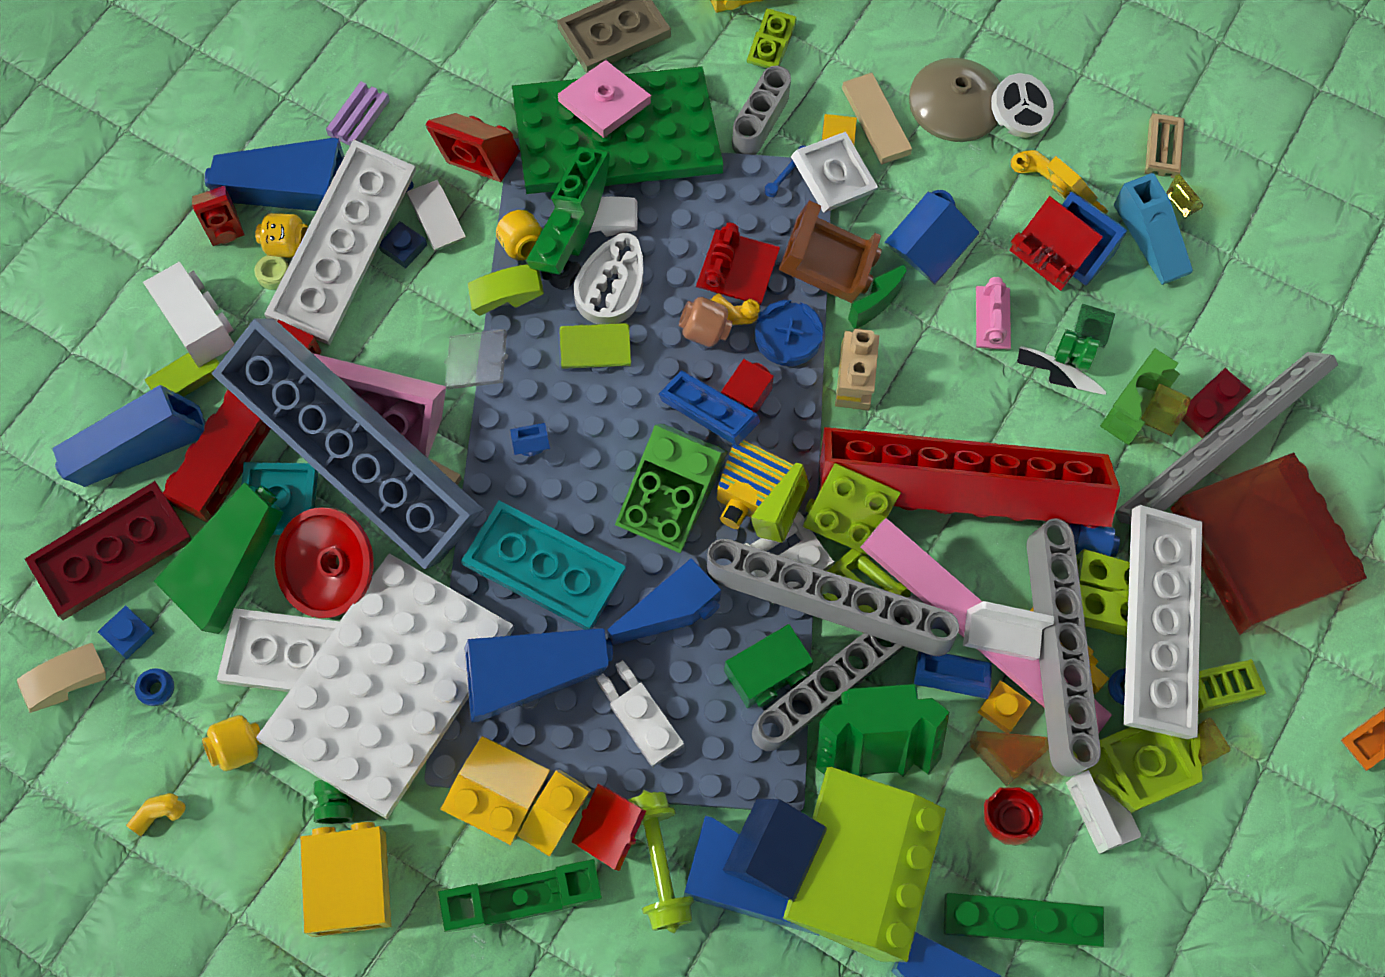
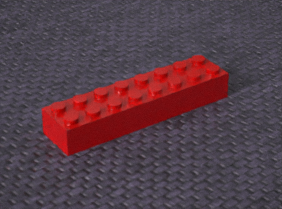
(979, 476)

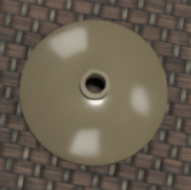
(948, 109)

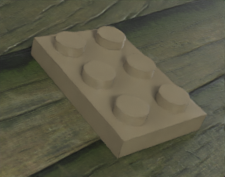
(613, 30)

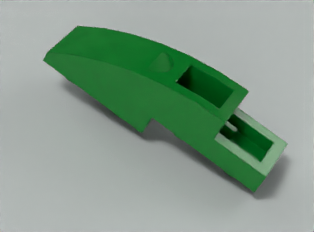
(574, 211)

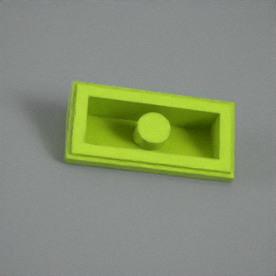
(595, 346)
(183, 375)

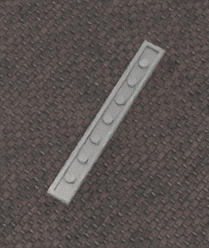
(1230, 434)

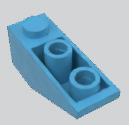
(1154, 227)

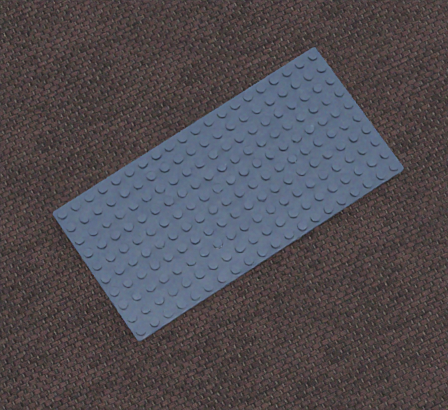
(596, 439)

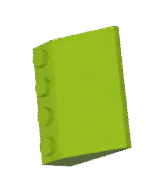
(869, 866)

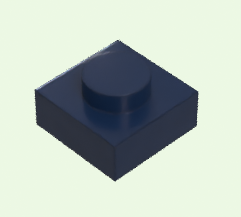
(402, 244)

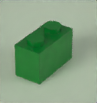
(769, 667)

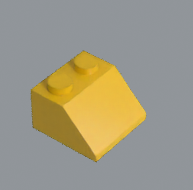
(495, 790)

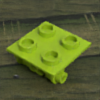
(849, 507)

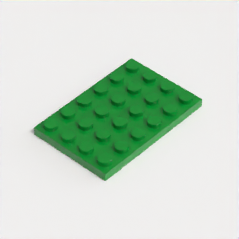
(661, 142)

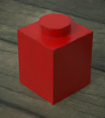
(749, 385)

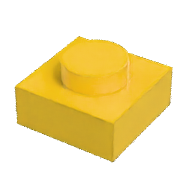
(1004, 707)

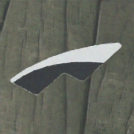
(1059, 373)

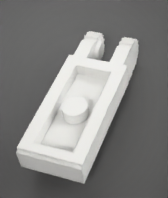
(641, 717)

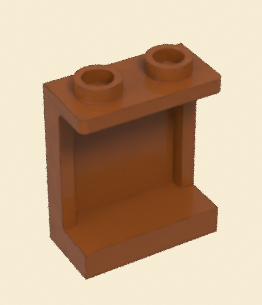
(830, 255)

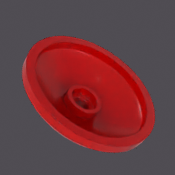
(308, 562)

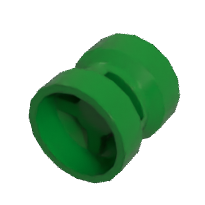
(1076, 350)
(332, 804)

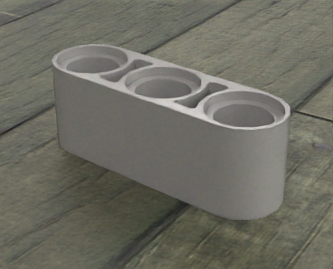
(762, 98)

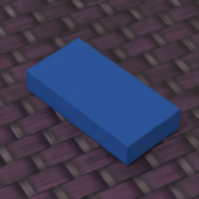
(954, 674)

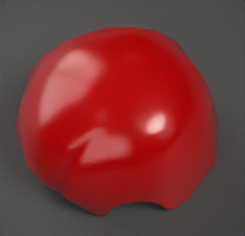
(1013, 815)

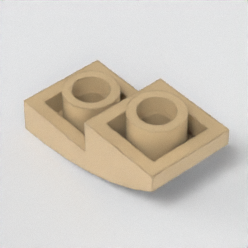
(53, 679)

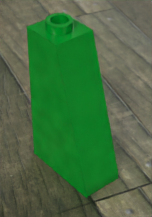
(221, 557)

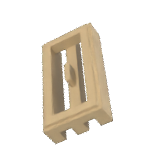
(1162, 166)

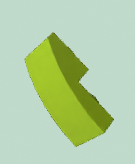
(772, 39)
(509, 285)

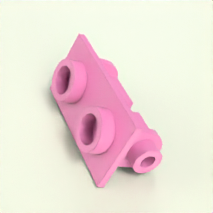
(993, 315)

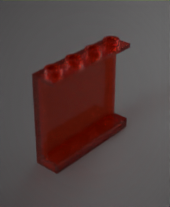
(1270, 542)

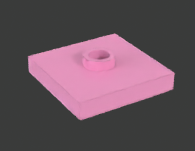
(604, 98)

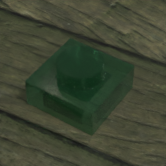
(1094, 323)

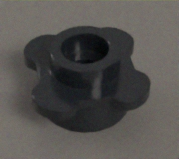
(566, 278)

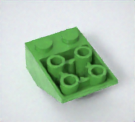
(670, 487)

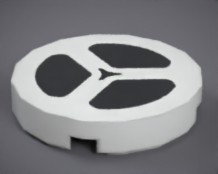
(1022, 105)

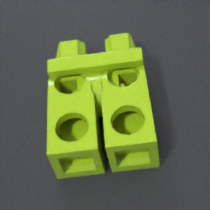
(1104, 591)

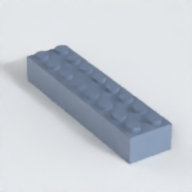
(347, 441)

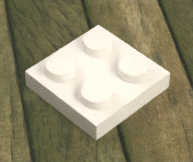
(834, 171)

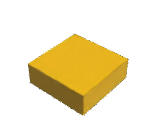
(838, 124)

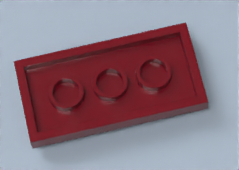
(108, 550)

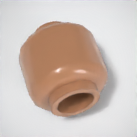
(705, 322)

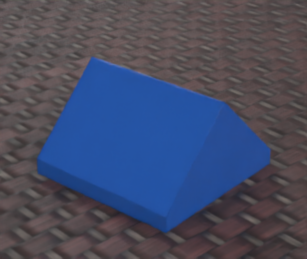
(1110, 230)
(932, 236)

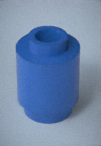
(1097, 540)

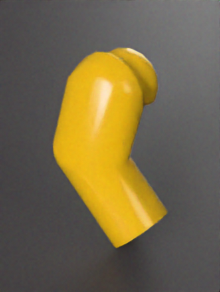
(1030, 162)
(740, 314)
(156, 807)

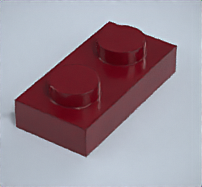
(1214, 402)

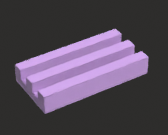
(353, 111)

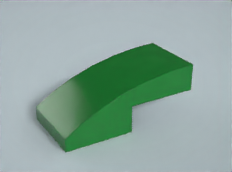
(882, 294)

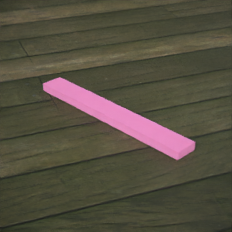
(942, 590)

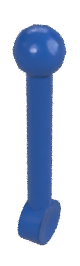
(771, 189)

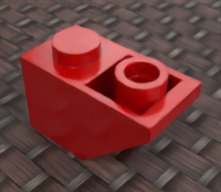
(217, 216)

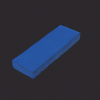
(709, 408)

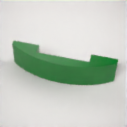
(519, 897)

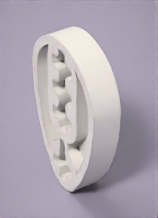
(625, 289)

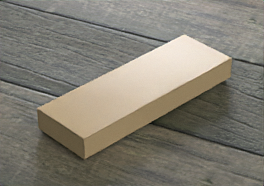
(876, 118)

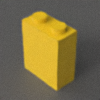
(345, 880)

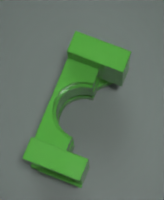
(1124, 417)

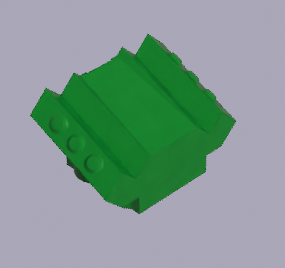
(882, 731)

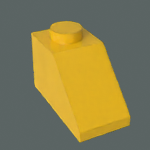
(553, 812)

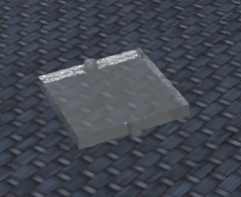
(476, 359)

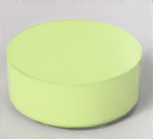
(270, 271)

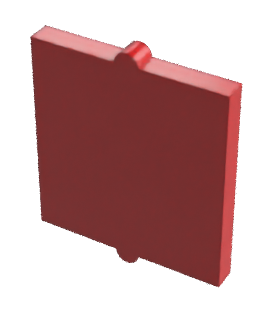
(608, 827)

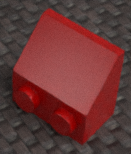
(474, 144)

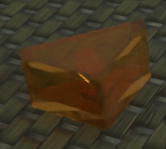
(1008, 753)

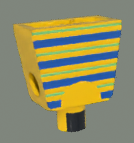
(747, 481)

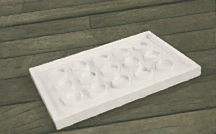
(382, 686)

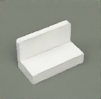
(1005, 630)
(1104, 817)

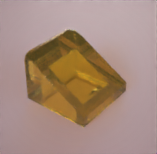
(1183, 197)
(1165, 409)
(1212, 742)

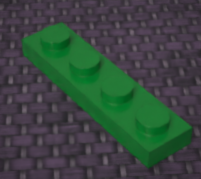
(1024, 920)

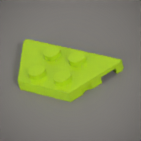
(1146, 766)

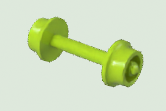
(669, 911)

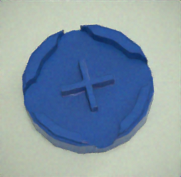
(788, 333)

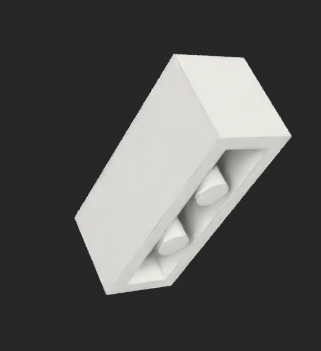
(191, 313)

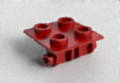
(1055, 243)
(737, 265)

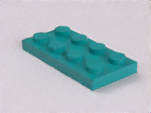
(544, 566)

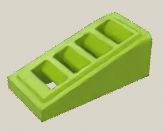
(778, 510)
(1206, 704)

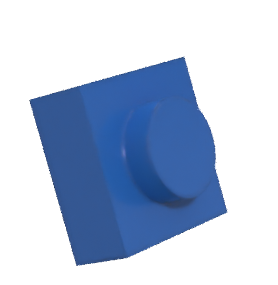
(530, 439)
(126, 632)

